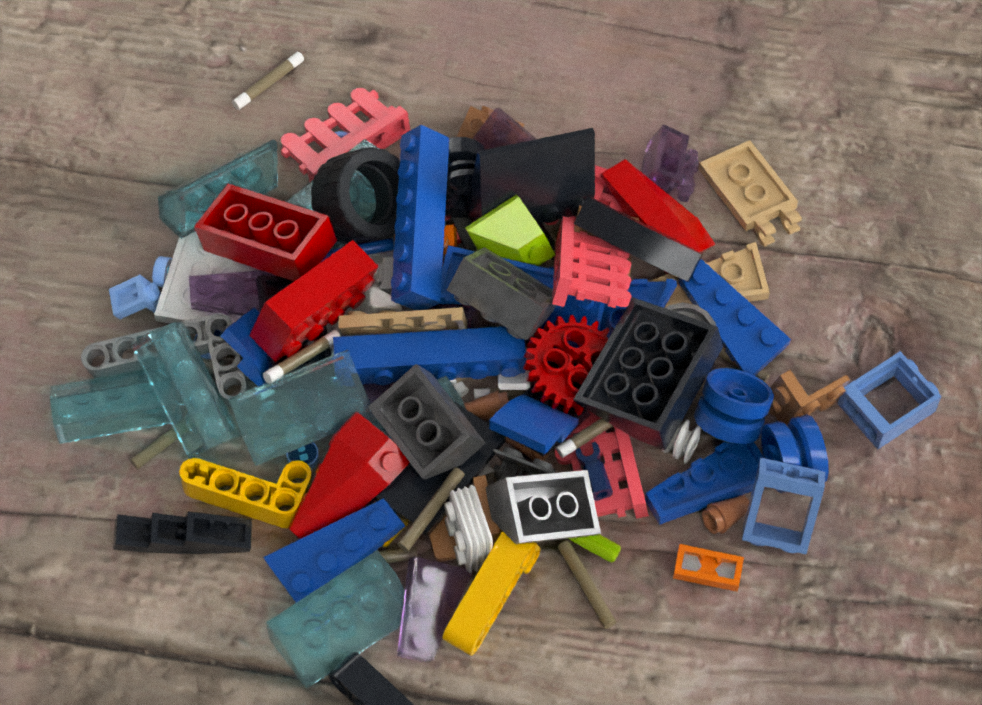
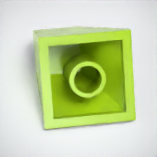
(511, 234)

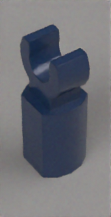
(597, 473)

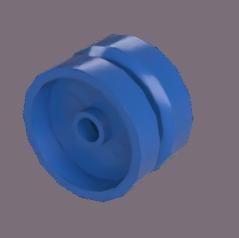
(733, 405)
(795, 444)

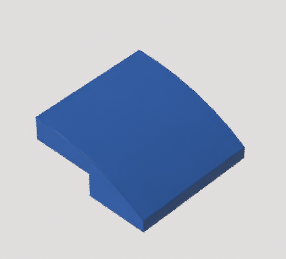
(254, 357)
(532, 423)

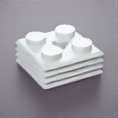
(469, 526)

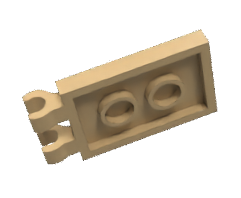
(751, 190)

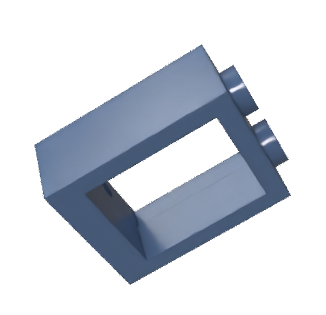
(865, 414)
(790, 479)

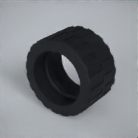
(332, 195)

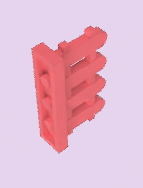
(382, 130)
(589, 268)
(616, 470)

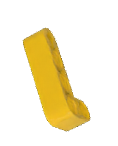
(203, 479)
(489, 593)

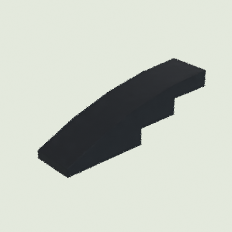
(638, 239)
(182, 535)

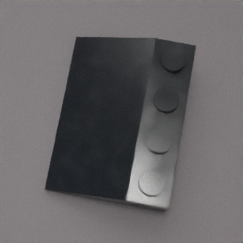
(546, 173)
(650, 371)

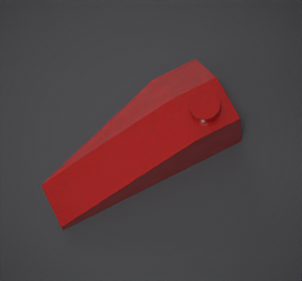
(654, 207)
(351, 475)

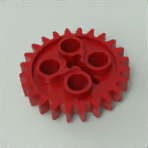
(557, 382)

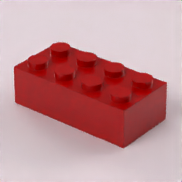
(265, 233)
(314, 301)

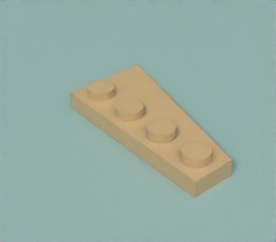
(740, 269)
(402, 322)

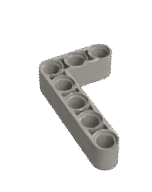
(205, 343)

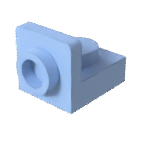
(134, 296)

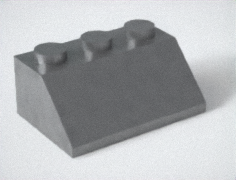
(502, 293)
(426, 423)
(544, 506)

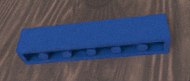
(420, 219)
(443, 353)

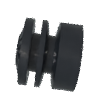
(460, 170)

